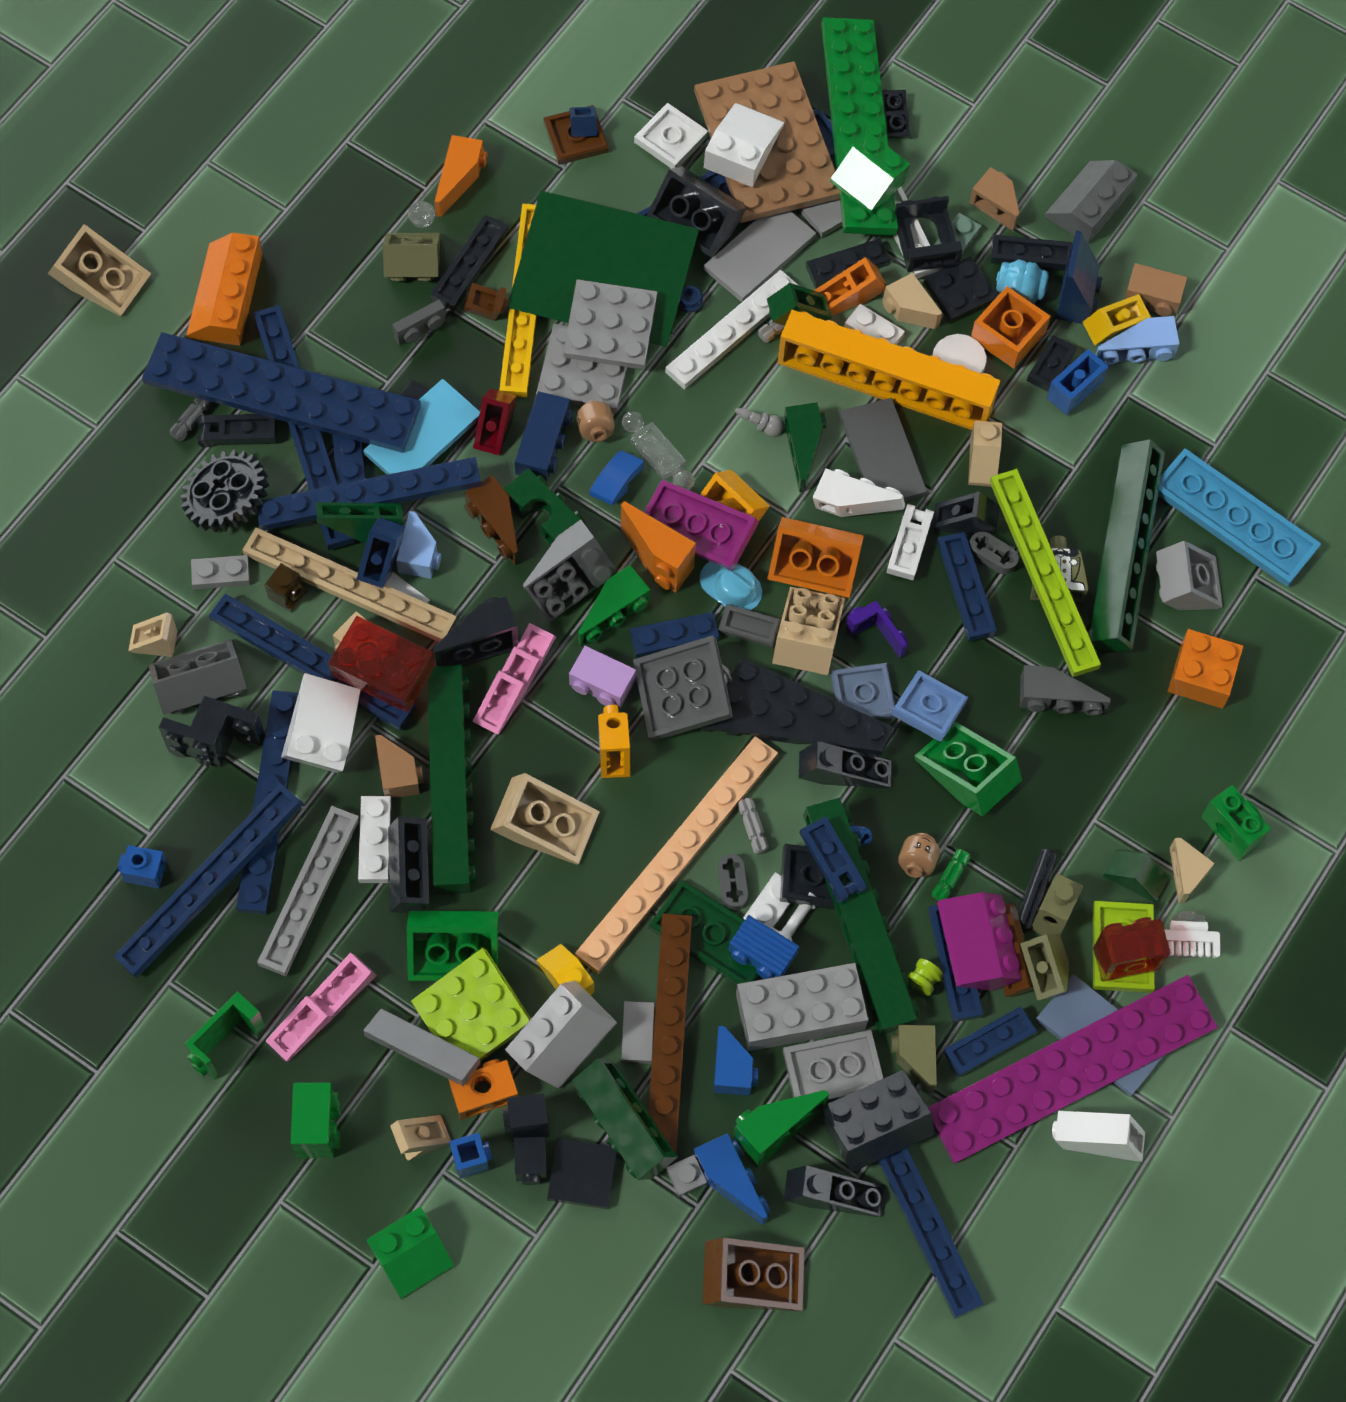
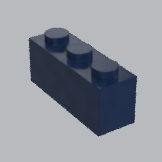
(544, 435)

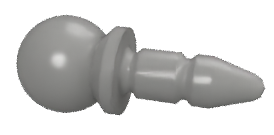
(771, 425)

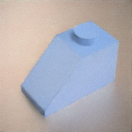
(417, 550)

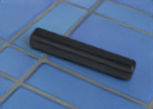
(1036, 888)

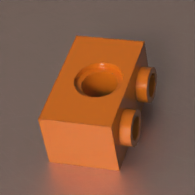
(471, 1103)

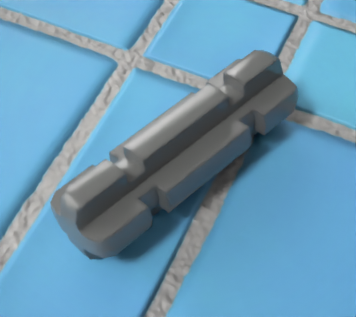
(189, 419)

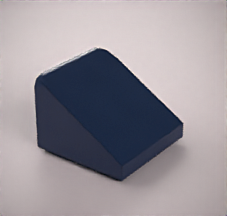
(583, 121)

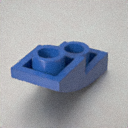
(614, 478)

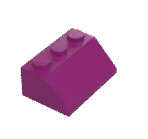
(979, 941)

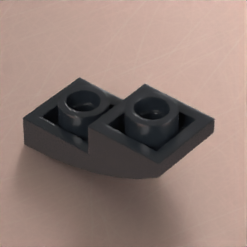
(896, 113)

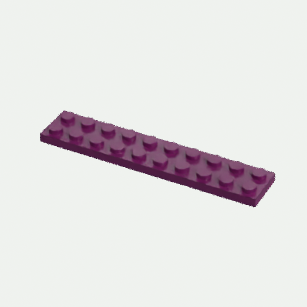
(1070, 1069)

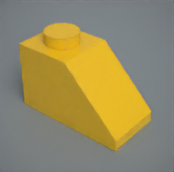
(1115, 319)
(562, 967)

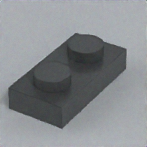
(418, 323)

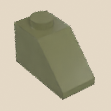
(1047, 965)
(916, 1053)

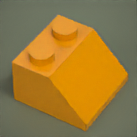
(733, 492)

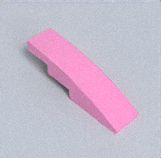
(514, 679)

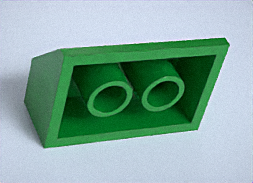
(446, 939)

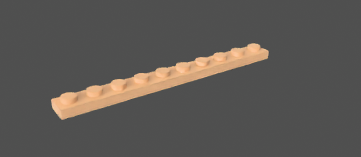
(676, 855)

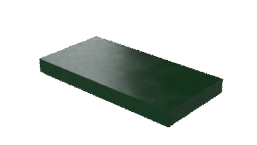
(711, 931)

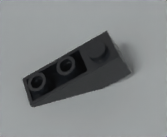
(843, 767)
(832, 1192)

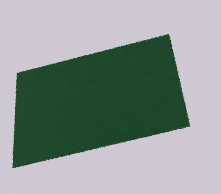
(605, 246)

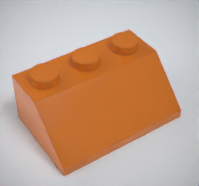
(815, 557)

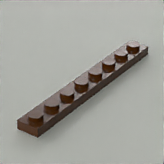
(670, 1024)

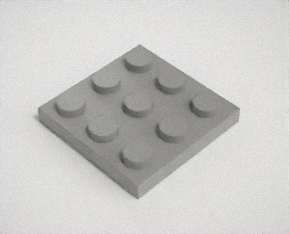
(610, 324)
(579, 379)

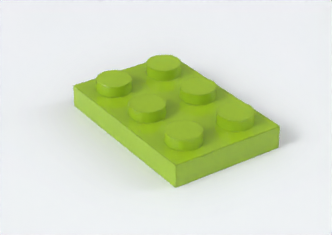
(1126, 913)

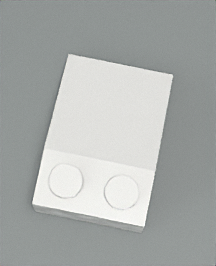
(742, 144)
(322, 724)

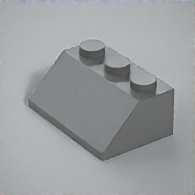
(561, 1035)

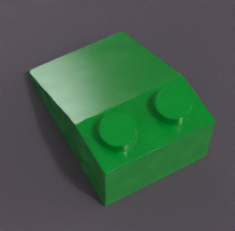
(970, 768)
(774, 1124)

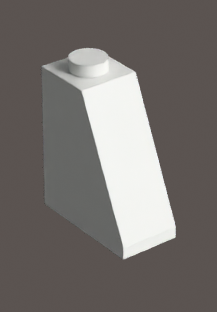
(1100, 1134)

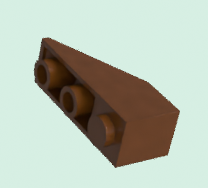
(492, 509)

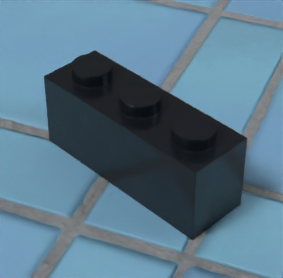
(408, 864)

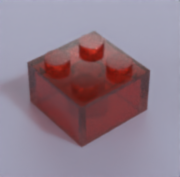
(1131, 949)

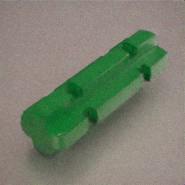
(951, 875)

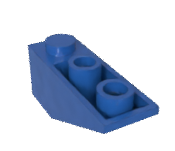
(727, 1175)

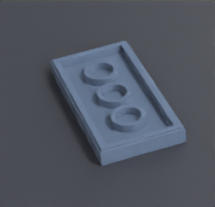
(1078, 1009)

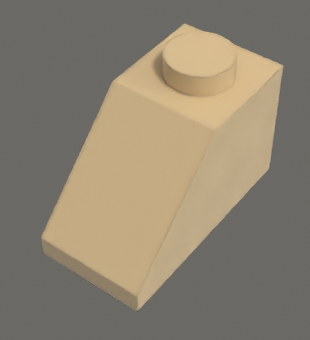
(911, 303)
(984, 452)

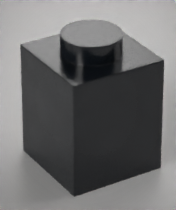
(530, 1160)

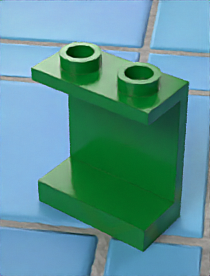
(217, 1027)

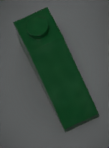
(804, 434)
(356, 518)

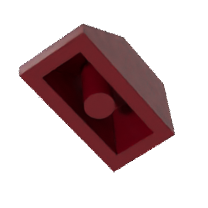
(494, 421)

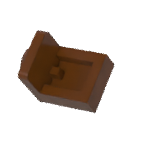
(486, 301)

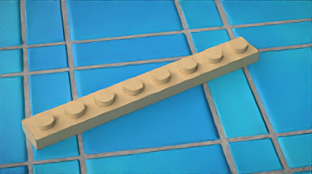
(343, 583)

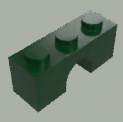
(531, 494)

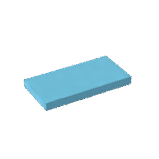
(440, 423)

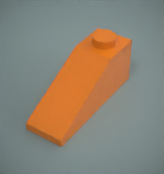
(460, 171)
(853, 286)

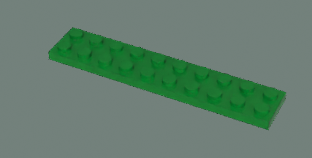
(856, 110)

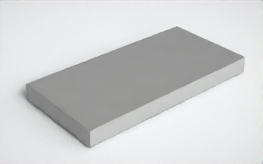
(759, 253)

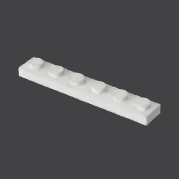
(725, 333)

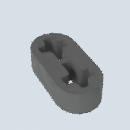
(993, 553)
(739, 881)

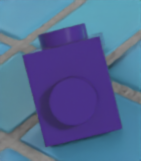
(862, 618)

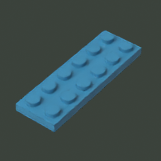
(1236, 517)

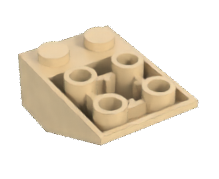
(808, 630)

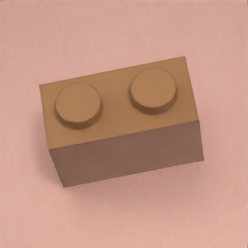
(1157, 288)

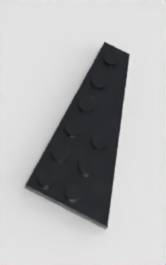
(791, 713)

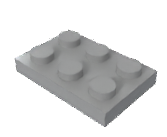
(833, 1065)

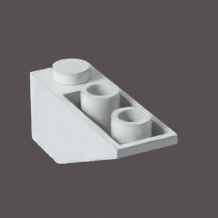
(848, 496)

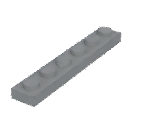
(308, 891)

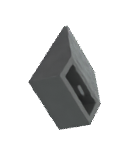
(568, 571)

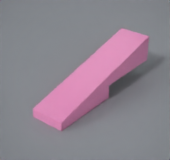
(321, 1007)

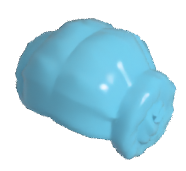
(1023, 278)

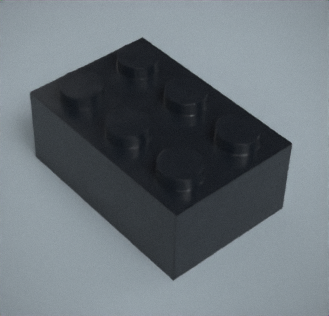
(877, 1121)

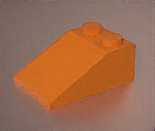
(661, 550)

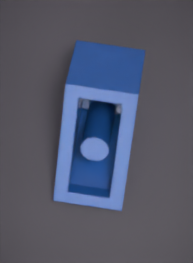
(733, 1066)

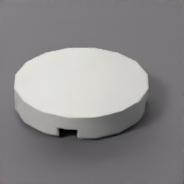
(961, 350)

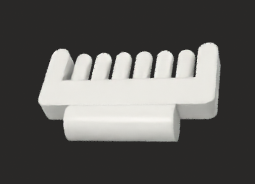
(1192, 933)

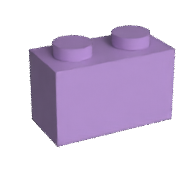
(602, 677)

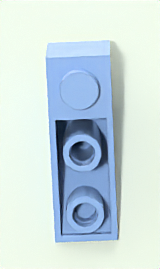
(1144, 341)

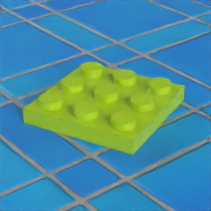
(473, 1007)

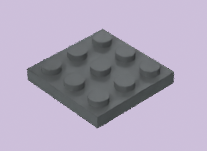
(682, 688)

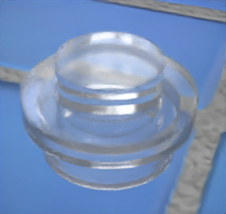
(421, 214)

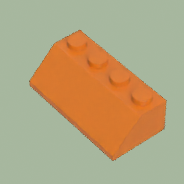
(226, 289)

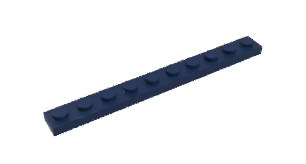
(306, 440)

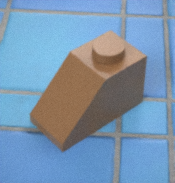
(996, 197)
(397, 770)

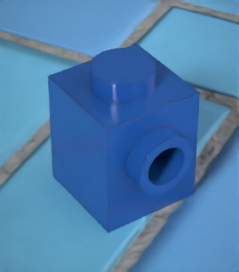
(142, 866)
(470, 1155)

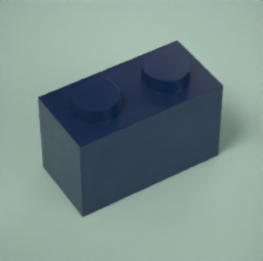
(380, 552)

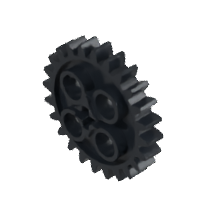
(224, 491)

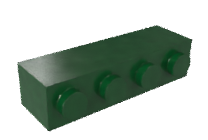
(624, 1119)

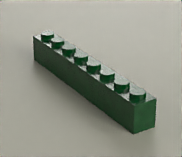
(1126, 547)
(448, 780)
(867, 932)

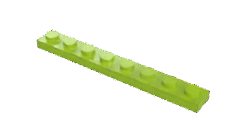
(1045, 573)

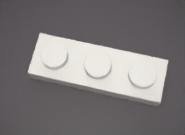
(373, 844)

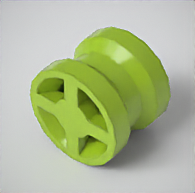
(925, 977)

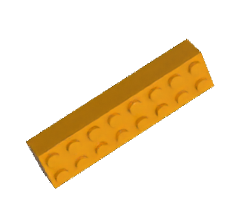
(886, 370)

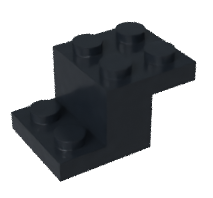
(212, 732)

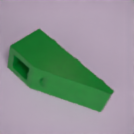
(618, 598)

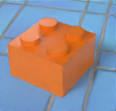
(1010, 327)
(1205, 668)

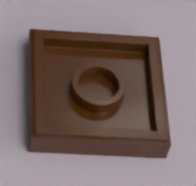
(573, 148)

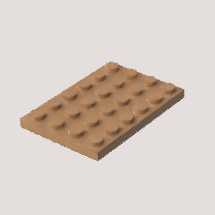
(798, 163)

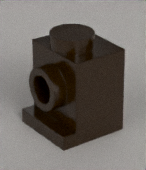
(285, 587)

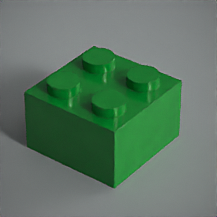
(313, 1120)

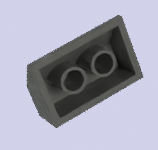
(1092, 197)
(195, 674)

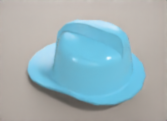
(731, 587)

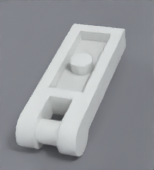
(910, 542)

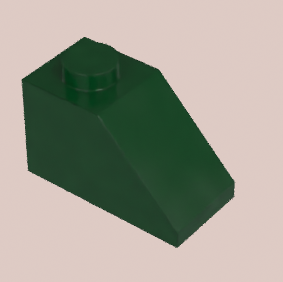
(798, 299)

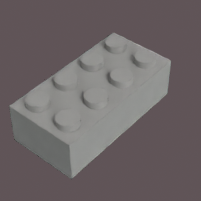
(801, 1007)

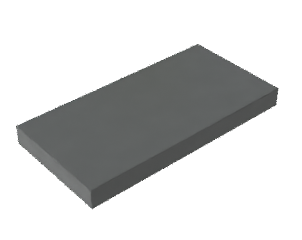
(882, 448)

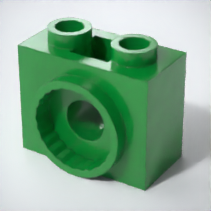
(1236, 822)

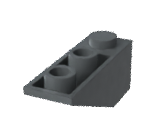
(1053, 690)

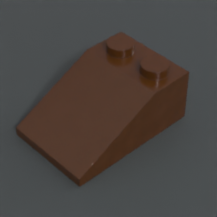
(753, 1275)

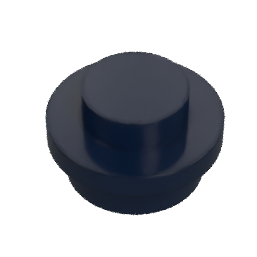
(690, 299)

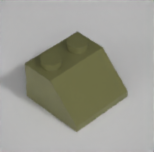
(411, 256)

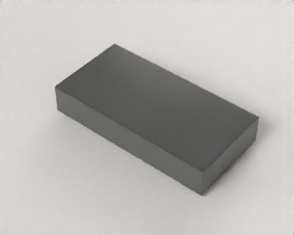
(749, 625)

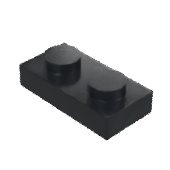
(1051, 362)

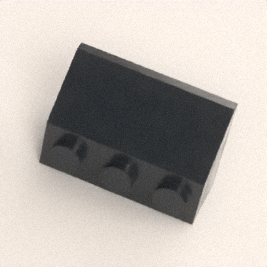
(697, 204)

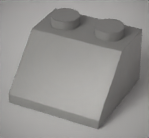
(1188, 577)

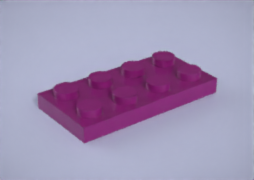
(714, 527)

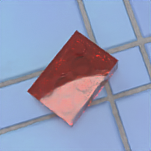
(381, 664)

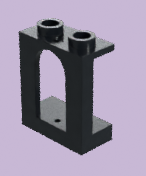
(932, 256)

